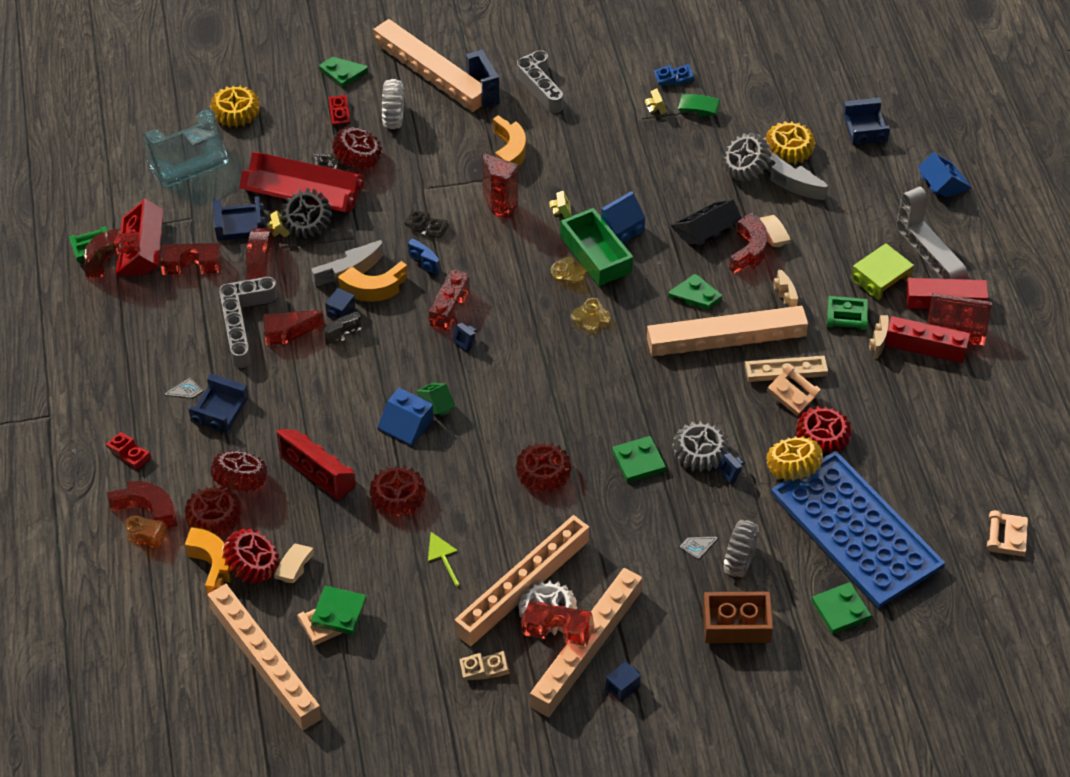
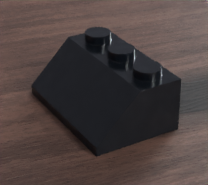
(708, 222)

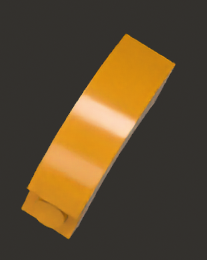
(515, 139)
(373, 287)
(208, 547)

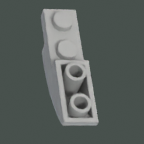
(796, 180)
(359, 258)

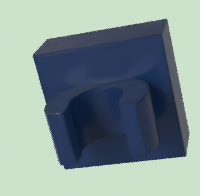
(464, 336)
(730, 467)

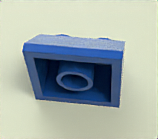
(943, 176)
(624, 217)
(406, 417)

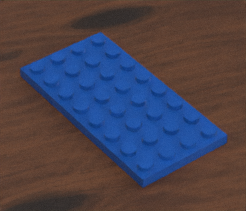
(858, 530)

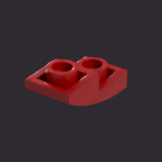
(339, 110)
(127, 450)

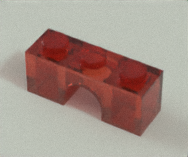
(177, 255)
(452, 291)
(542, 617)

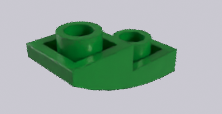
(701, 104)

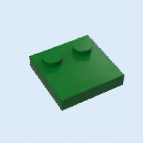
(638, 459)
(841, 608)
(338, 610)

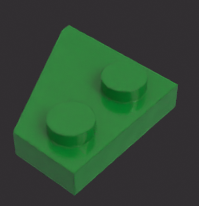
(342, 71)
(696, 292)

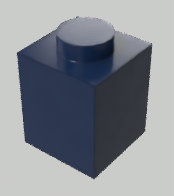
(340, 304)
(623, 681)

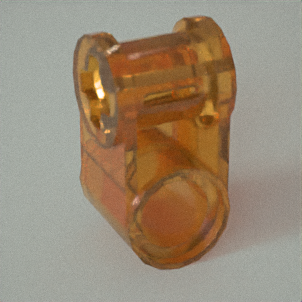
(148, 533)

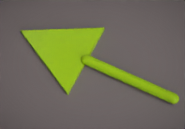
(439, 549)

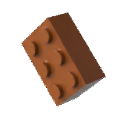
(737, 617)

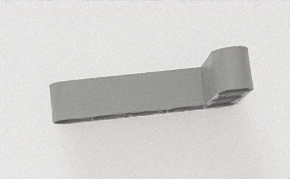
(923, 239)
(240, 295)

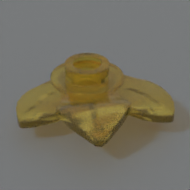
(568, 270)
(590, 314)

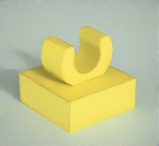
(656, 103)
(561, 205)
(277, 224)

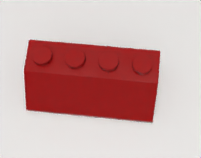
(148, 221)
(315, 463)

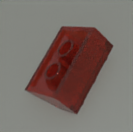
(500, 185)
(960, 315)

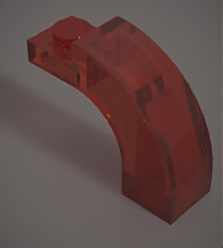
(755, 234)
(105, 246)
(257, 252)
(146, 496)

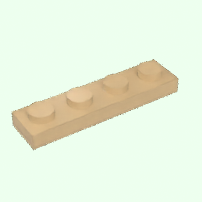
(770, 369)

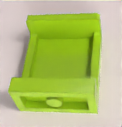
(881, 270)

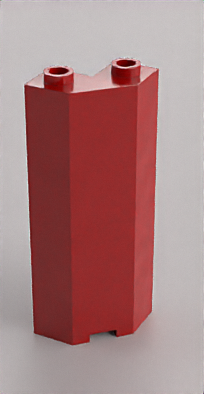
(282, 176)

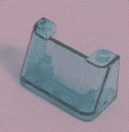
(186, 151)

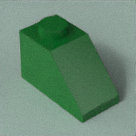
(439, 396)

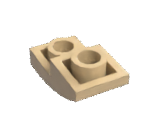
(776, 233)
(785, 289)
(878, 342)
(293, 563)
(479, 667)

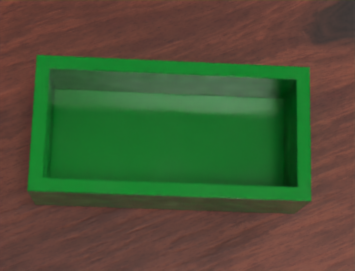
(596, 246)

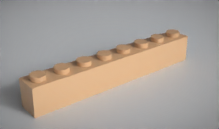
(429, 64)
(727, 331)
(532, 569)
(264, 657)
(575, 658)

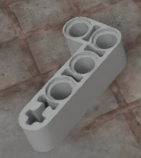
(531, 73)

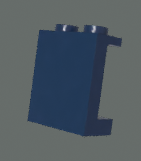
(481, 69)
(865, 121)
(237, 221)
(219, 403)

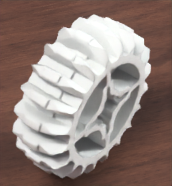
(392, 104)
(548, 594)

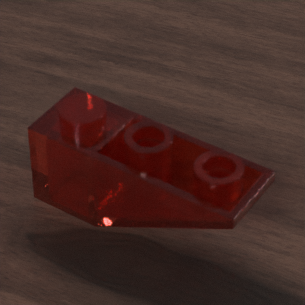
(285, 327)

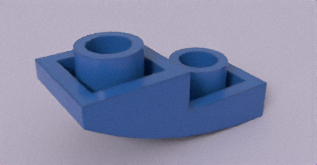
(668, 77)
(428, 259)

